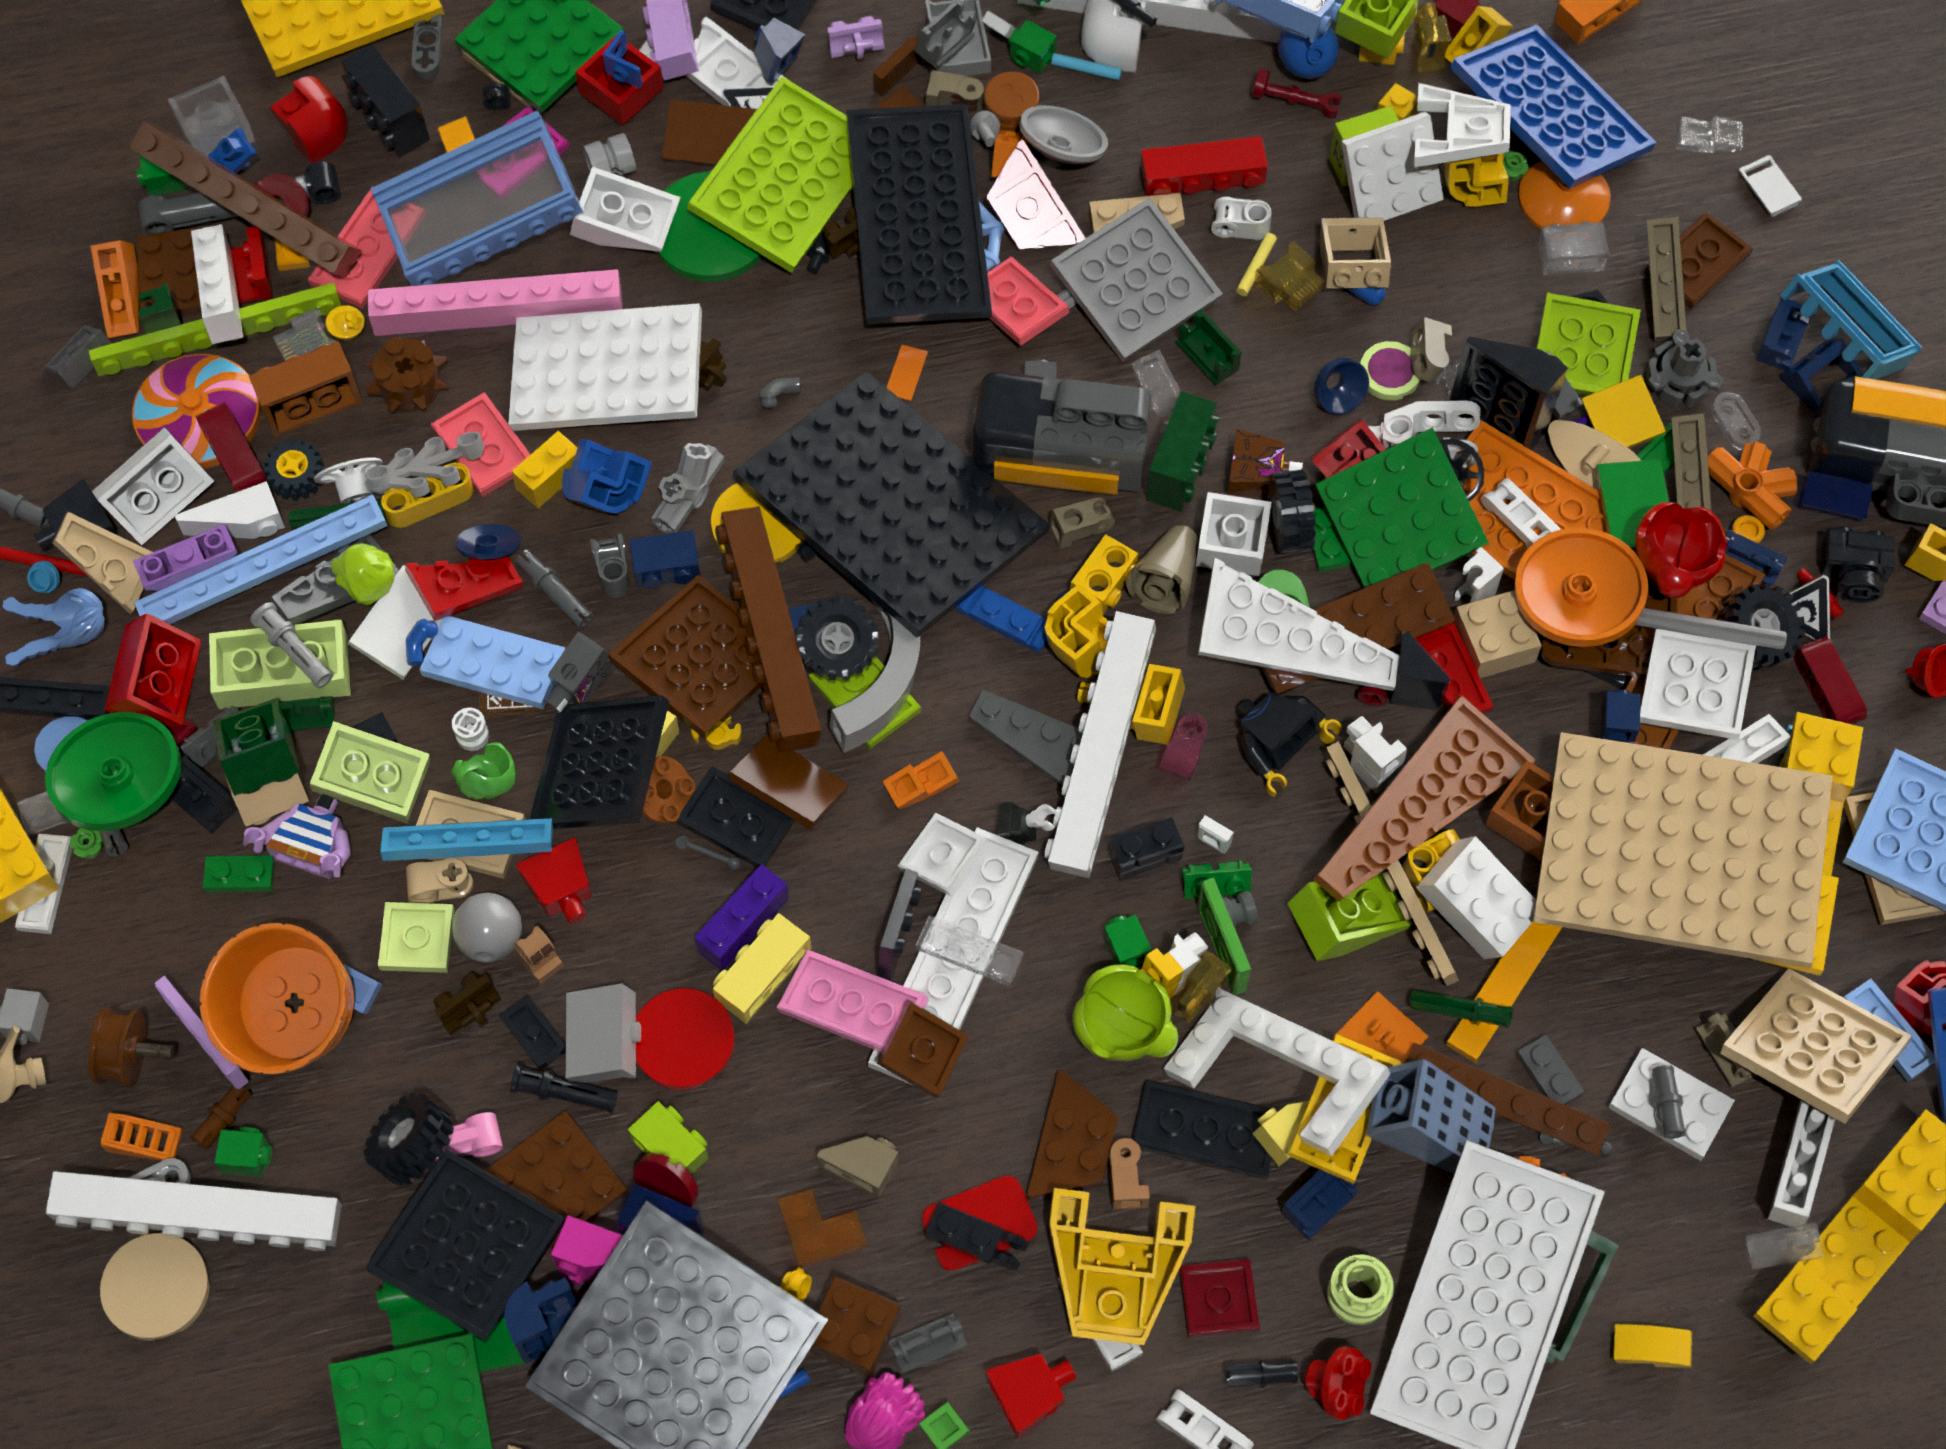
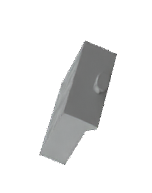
(974, 55)
(601, 1034)

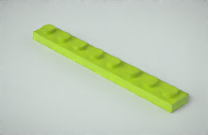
(194, 335)

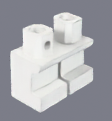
(1372, 755)

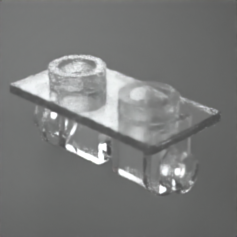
(1784, 1246)

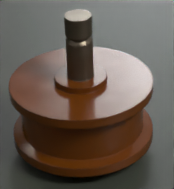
(120, 1046)

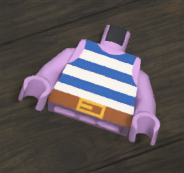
(305, 838)

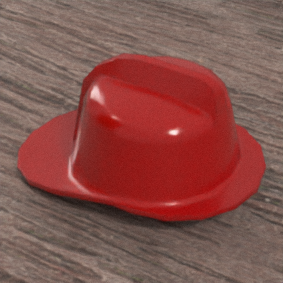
(1930, 670)

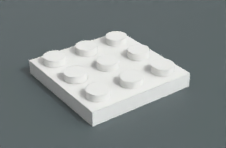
(1384, 172)
(1697, 684)

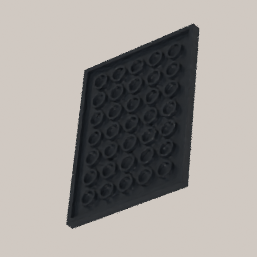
(891, 503)

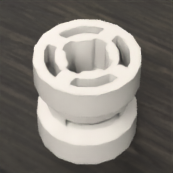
(473, 736)

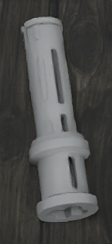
(282, 634)

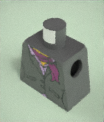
(578, 673)

